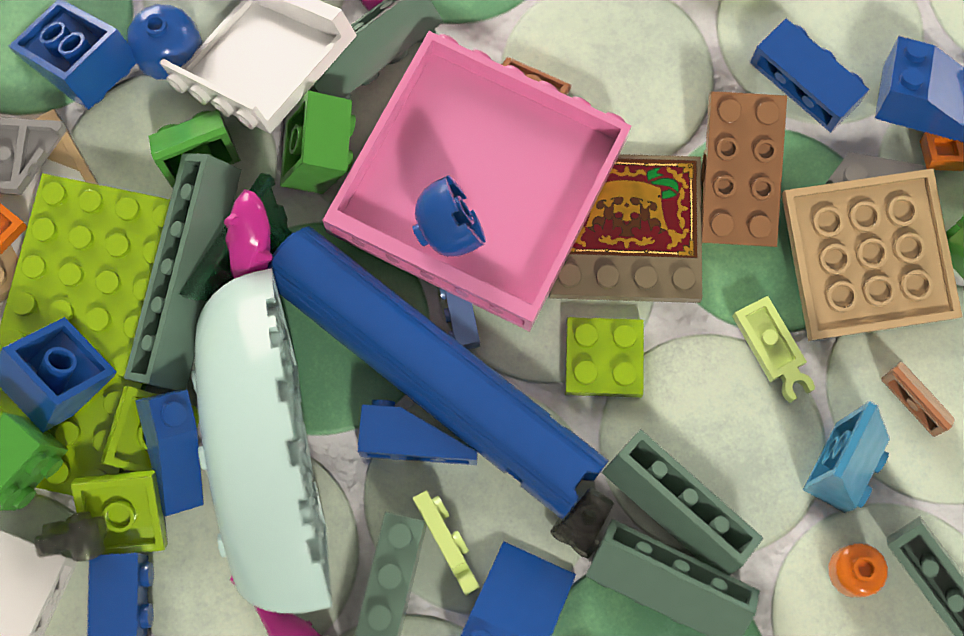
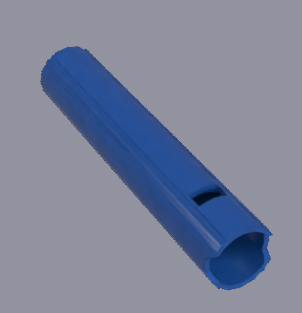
(434, 370)

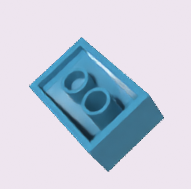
(850, 459)

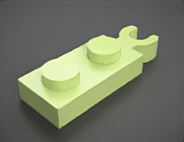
(773, 346)
(451, 545)

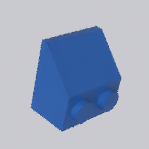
(52, 373)

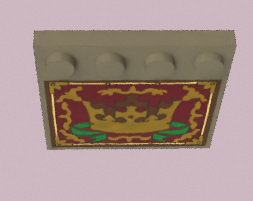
(640, 235)

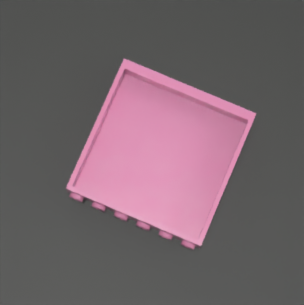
(514, 149)

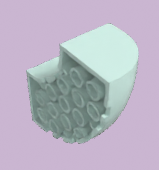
(259, 449)

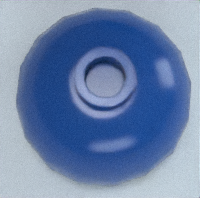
(162, 34)
(446, 220)

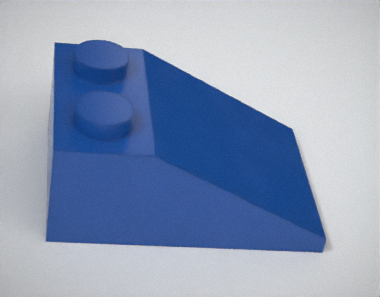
(75, 52)
(922, 90)
(519, 596)

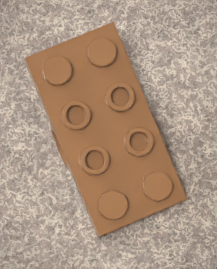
(743, 168)

